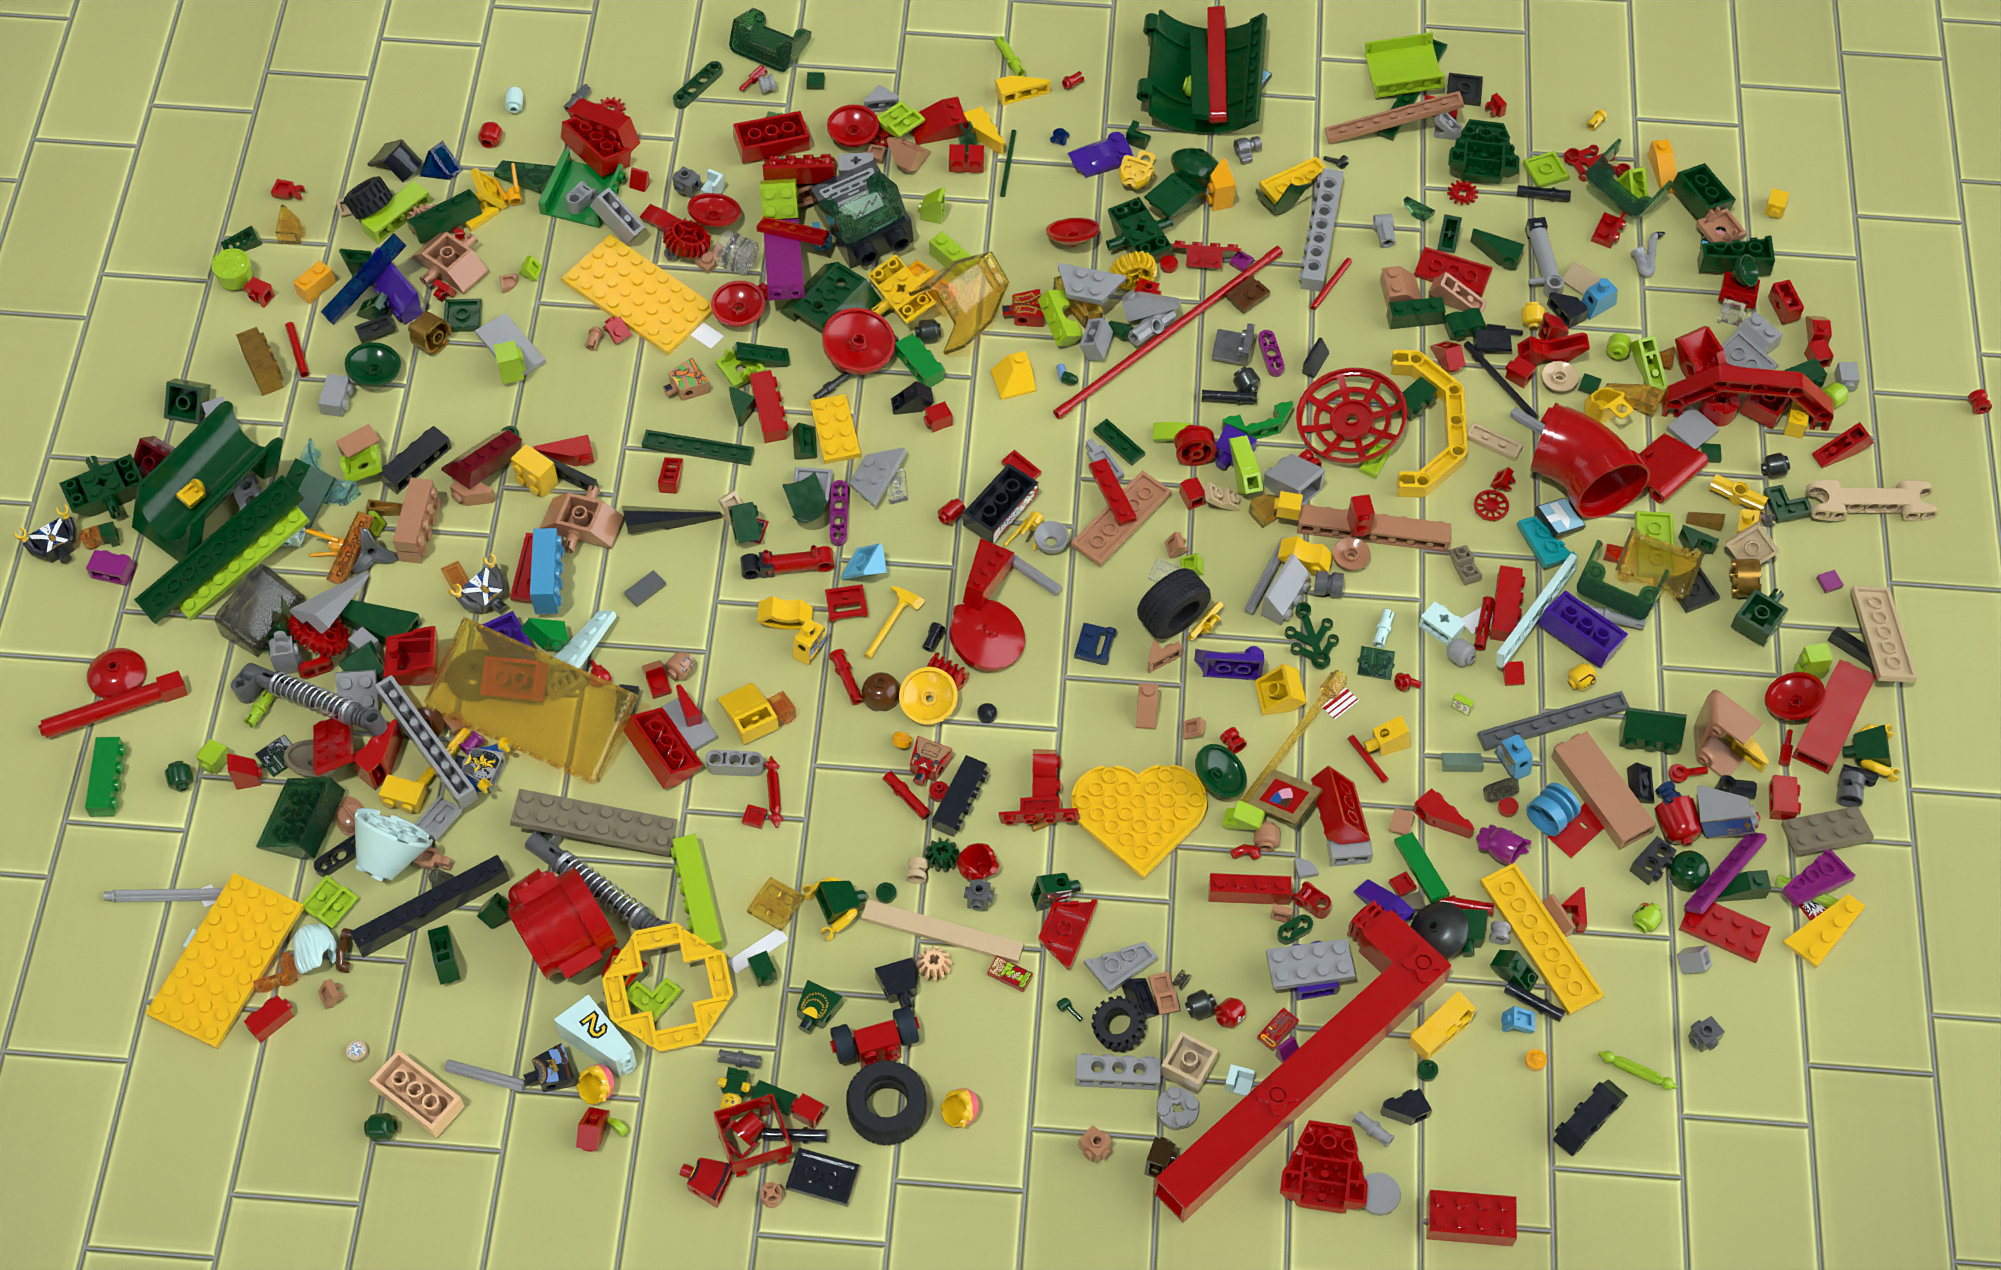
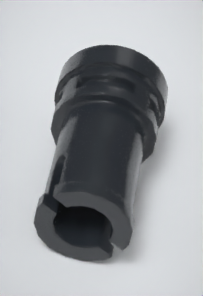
(934, 633)

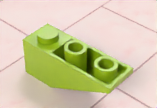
(1245, 466)

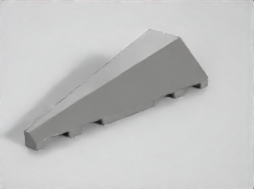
(327, 606)

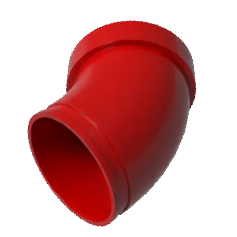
(1589, 463)

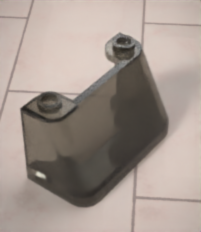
(255, 609)

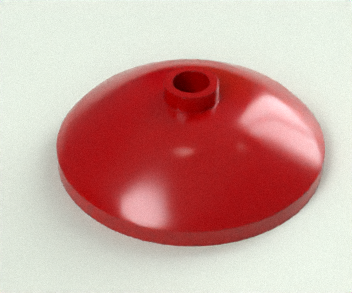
(853, 125)
(714, 209)
(1072, 231)
(738, 296)
(127, 675)
(1795, 696)

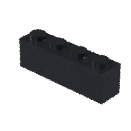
(415, 459)
(960, 795)

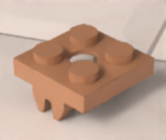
(1721, 219)

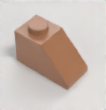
(476, 495)
(1147, 706)

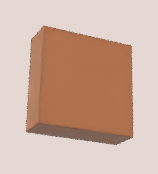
(878, 152)
(1281, 913)

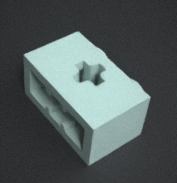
(1441, 623)

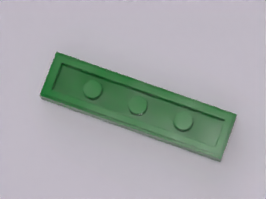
(1421, 867)

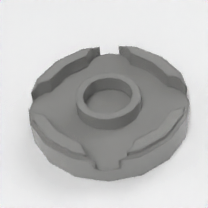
(1382, 1194)

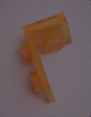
(285, 978)

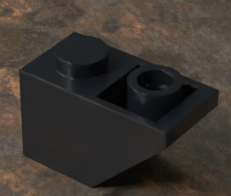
(912, 399)
(1408, 1108)

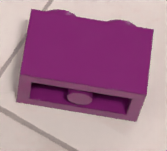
(110, 567)

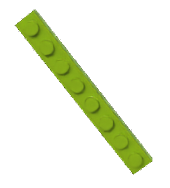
(243, 563)

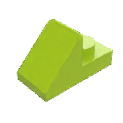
(1243, 817)

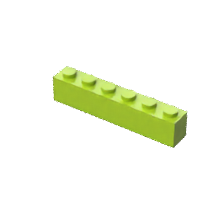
(696, 890)

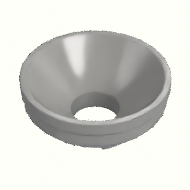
(1051, 530)

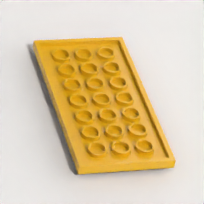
(639, 292)
(224, 959)

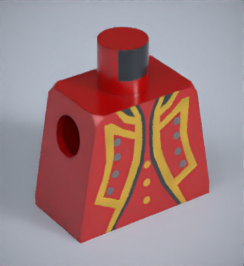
(1025, 309)

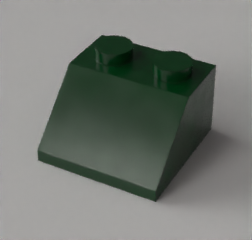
(185, 400)

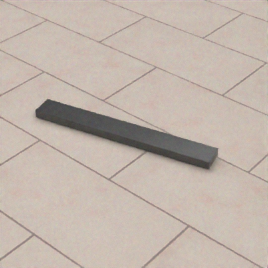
(1554, 720)

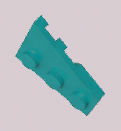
(1544, 545)

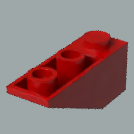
(1438, 813)

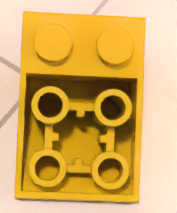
(749, 713)

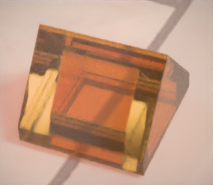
(1667, 358)

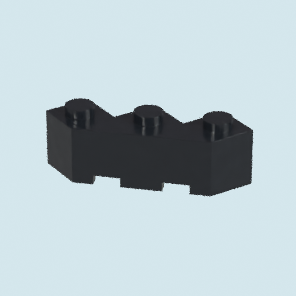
(1589, 1116)

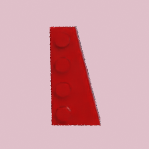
(987, 572)

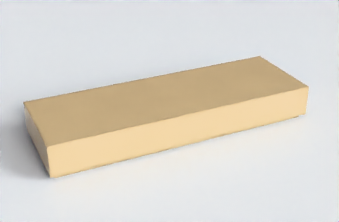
(1494, 441)

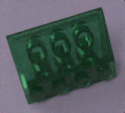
(301, 817)

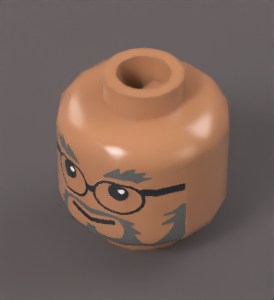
(680, 666)

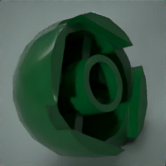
(1689, 870)

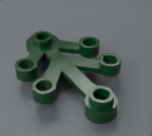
(1311, 638)

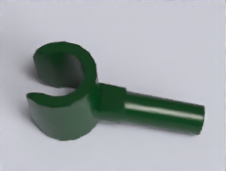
(1065, 1004)

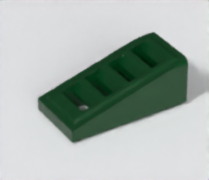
(250, 243)

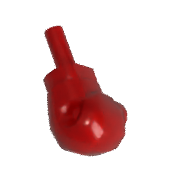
(600, 671)

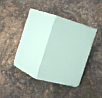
(714, 184)
(1239, 1080)

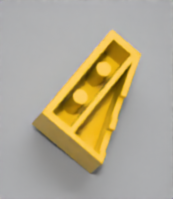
(1442, 1026)

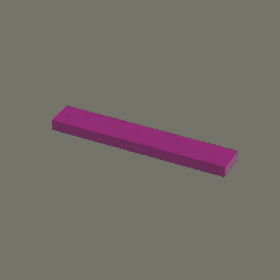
(1725, 872)

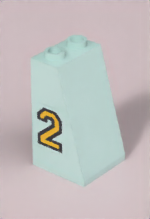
(596, 1036)

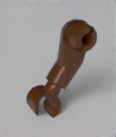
(342, 947)

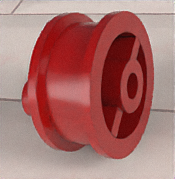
(1195, 445)

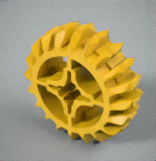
(1134, 266)

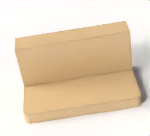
(1580, 277)

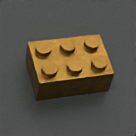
(260, 360)

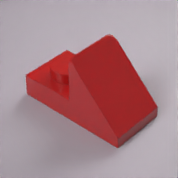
(656, 679)
(1577, 907)

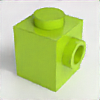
(212, 756)

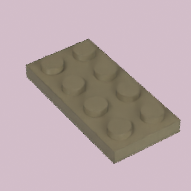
(1827, 830)

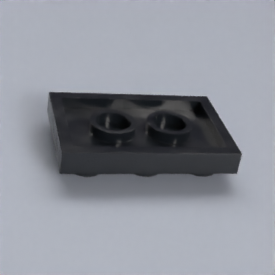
(822, 1177)

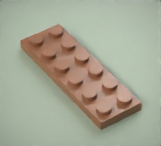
(1104, 534)

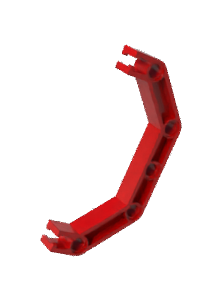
(1751, 381)

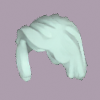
(310, 945)

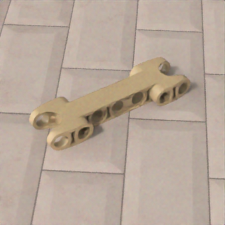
(1902, 499)

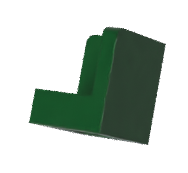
(1137, 138)
(493, 910)

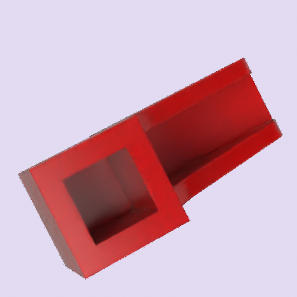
(1556, 349)

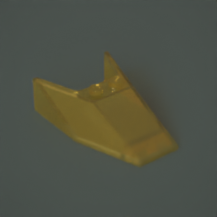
(971, 295)

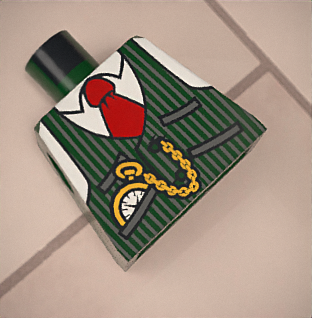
(1052, 889)

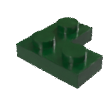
(1783, 507)

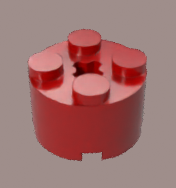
(1720, 408)

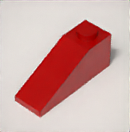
(1843, 446)
(570, 451)

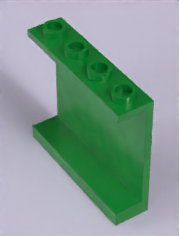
(565, 178)

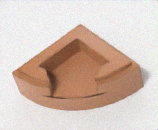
(508, 282)

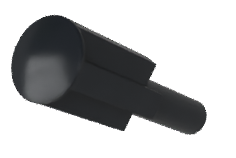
(1503, 327)

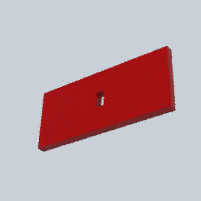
(1575, 836)

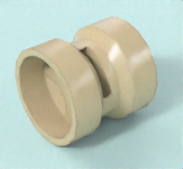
(916, 871)

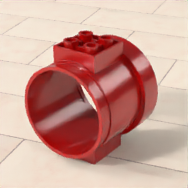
(561, 923)

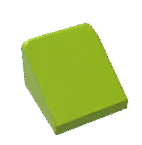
(1193, 562)

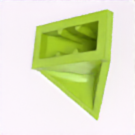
(1635, 181)

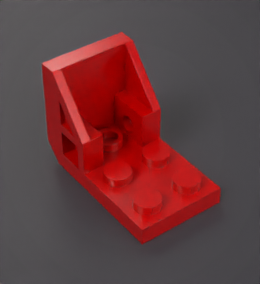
(1699, 351)

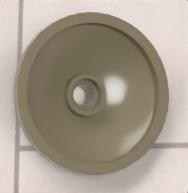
(299, 759)

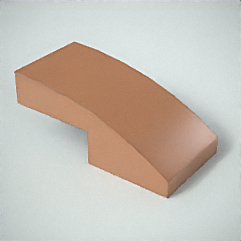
(1163, 993)

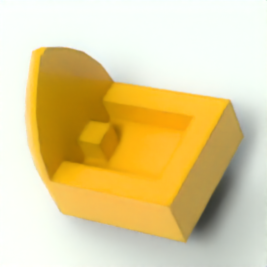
(192, 493)

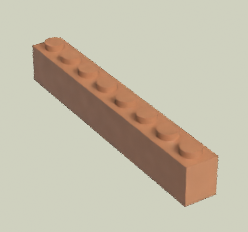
(1385, 528)

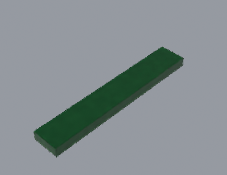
(698, 447)

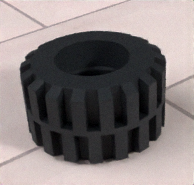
(368, 197)
(1111, 1009)

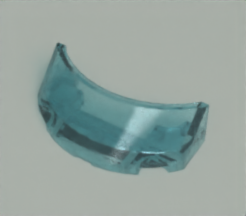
(342, 491)

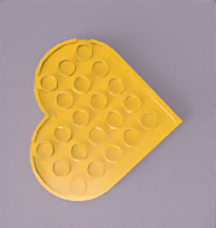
(1140, 813)

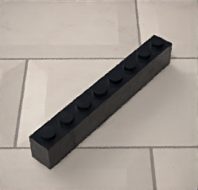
(429, 906)

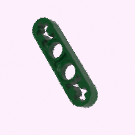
(706, 72)

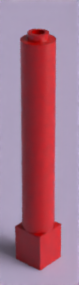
(166, 688)

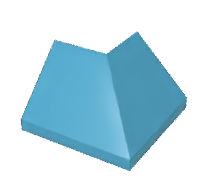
(865, 562)

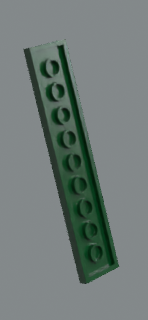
(218, 549)

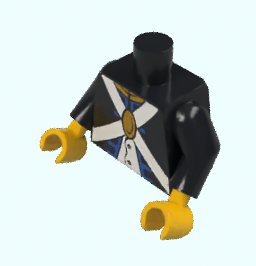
(52, 540)

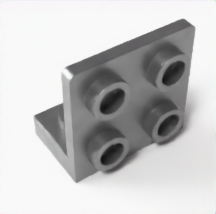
(1233, 346)

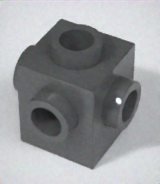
(686, 181)
(978, 894)
(1705, 1034)

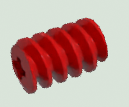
(958, 676)

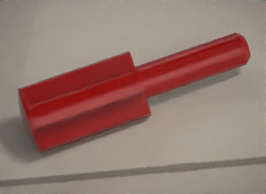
(753, 77)
(1786, 750)

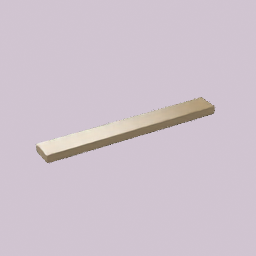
(942, 931)

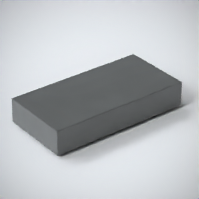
(645, 588)

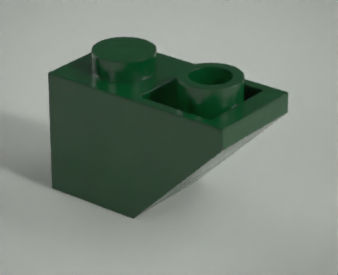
(1514, 968)

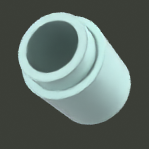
(514, 100)

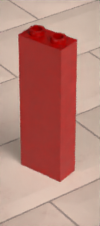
(1832, 722)

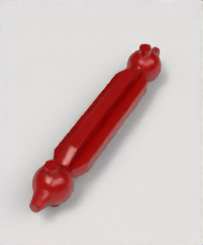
(773, 792)

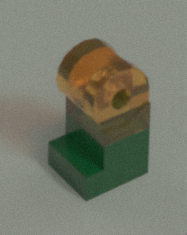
(100, 535)

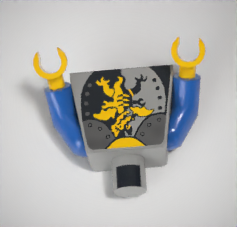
(484, 765)

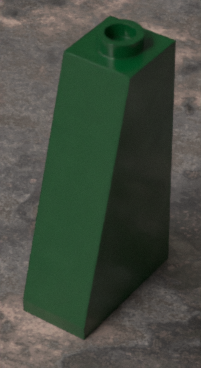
(379, 619)

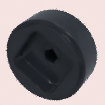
(987, 713)

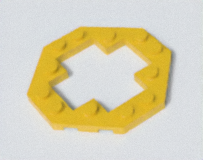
(642, 1024)

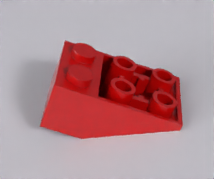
(379, 756)

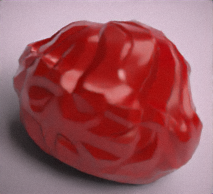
(977, 862)

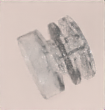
(736, 252)

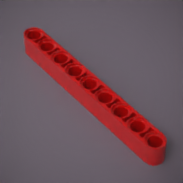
(1217, 64)

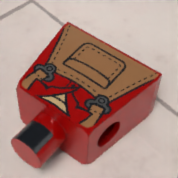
(929, 760)

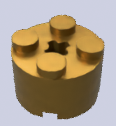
(429, 332)
(1745, 576)

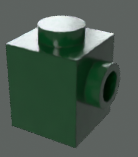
(762, 969)

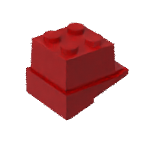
(412, 656)

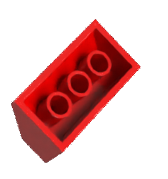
(662, 747)
(1340, 808)

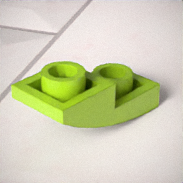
(1167, 430)

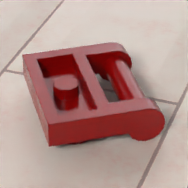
(846, 597)

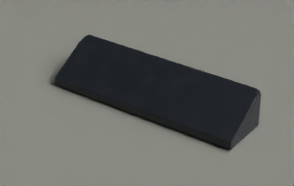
(1851, 646)

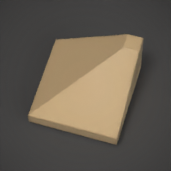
(343, 209)

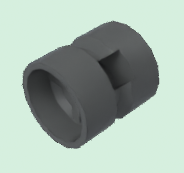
(1328, 583)
(1850, 789)

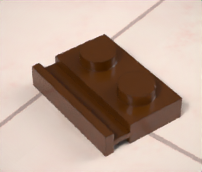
(1248, 294)

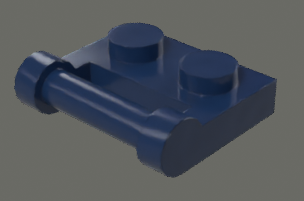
(1089, 641)

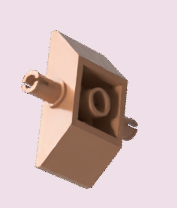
(451, 261)
(583, 519)

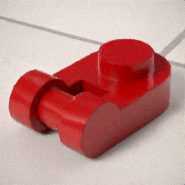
(315, 667)

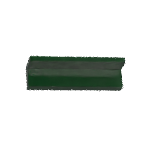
(445, 216)

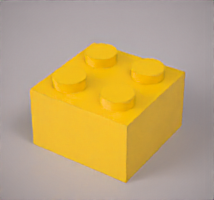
(534, 471)

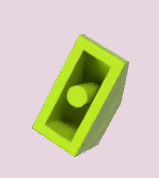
(933, 206)

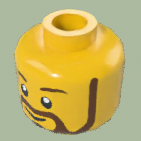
(1582, 677)

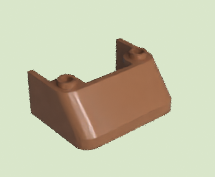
(1717, 719)

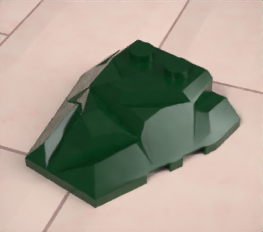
(1484, 153)

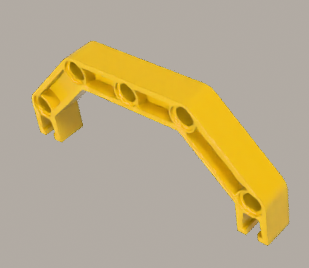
(1451, 393)

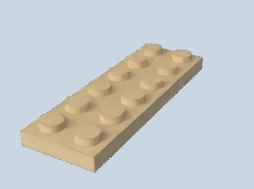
(1884, 634)

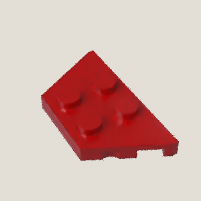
(1066, 928)

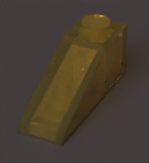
(1640, 397)

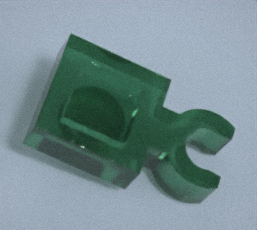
(967, 137)

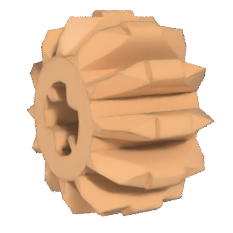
(934, 970)

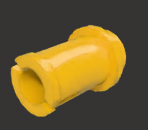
(1599, 116)

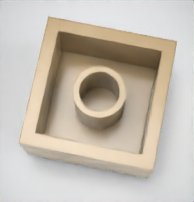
(1188, 1062)

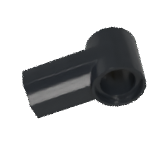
(1738, 787)

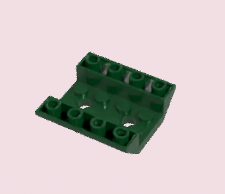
(824, 291)

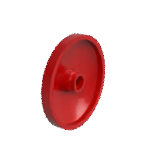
(858, 341)
(987, 637)

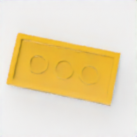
(835, 429)

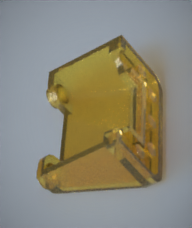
(1648, 557)

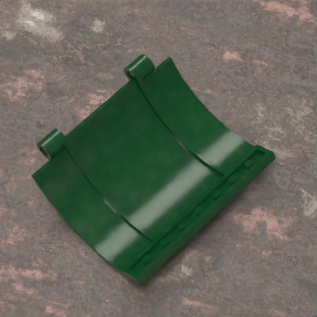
(1171, 65)

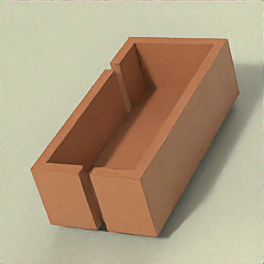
(416, 520)

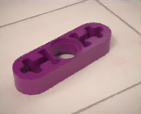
(1272, 346)

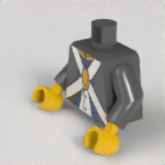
(483, 590)

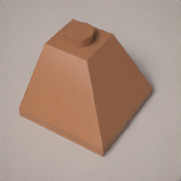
(907, 154)

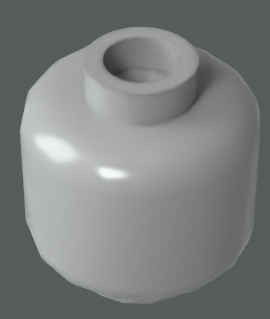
(1461, 652)

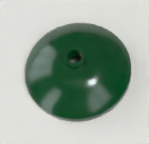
(1194, 162)
(372, 364)
(1220, 771)

